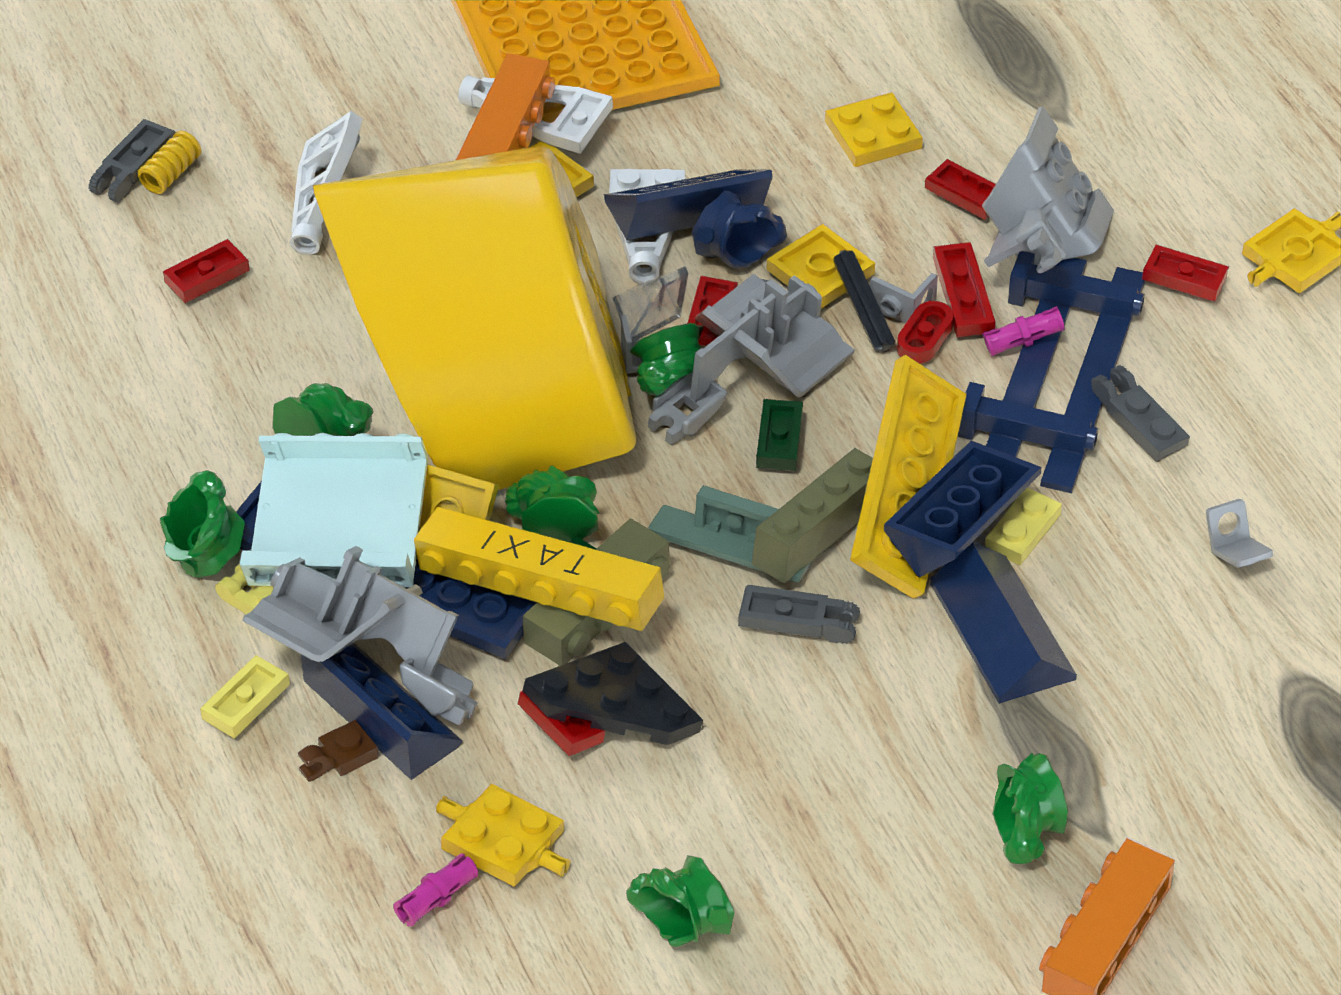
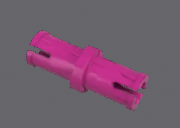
(1023, 331)
(435, 890)

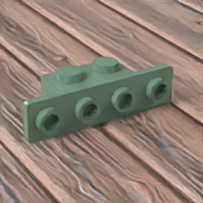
(720, 527)

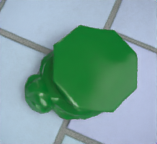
(666, 356)
(322, 410)
(554, 504)
(201, 527)
(1026, 805)
(683, 901)

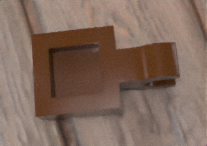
(338, 749)

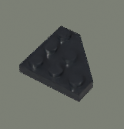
(615, 694)

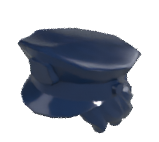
(737, 231)

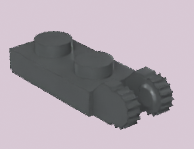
(128, 159)
(1139, 414)
(798, 613)

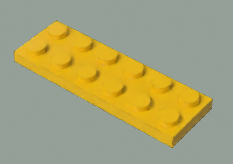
(911, 448)

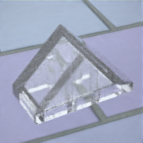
(653, 302)

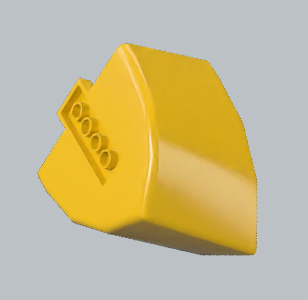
(486, 311)

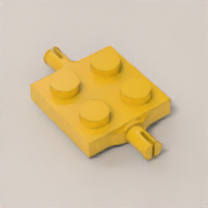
(1295, 250)
(503, 835)

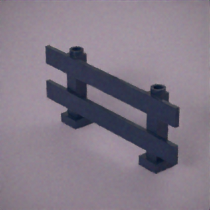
(1015, 416)

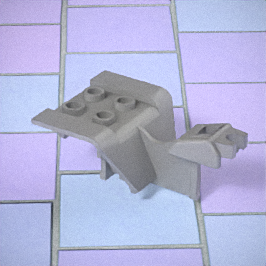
(1045, 202)
(768, 326)
(328, 614)

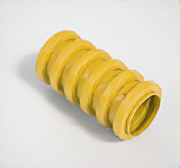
(169, 162)

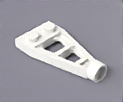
(574, 125)
(325, 150)
(643, 252)

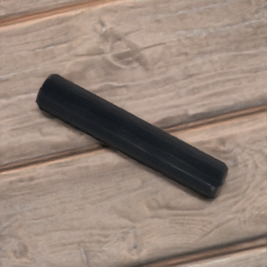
(864, 301)

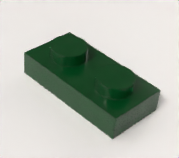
(779, 434)

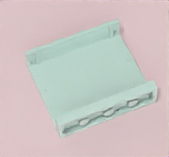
(338, 495)

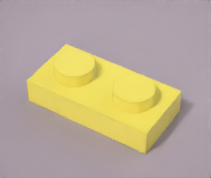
(1023, 525)
(245, 696)

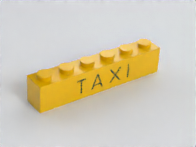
(539, 568)

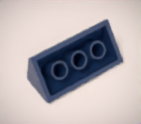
(680, 202)
(957, 505)
(1000, 624)
(382, 707)

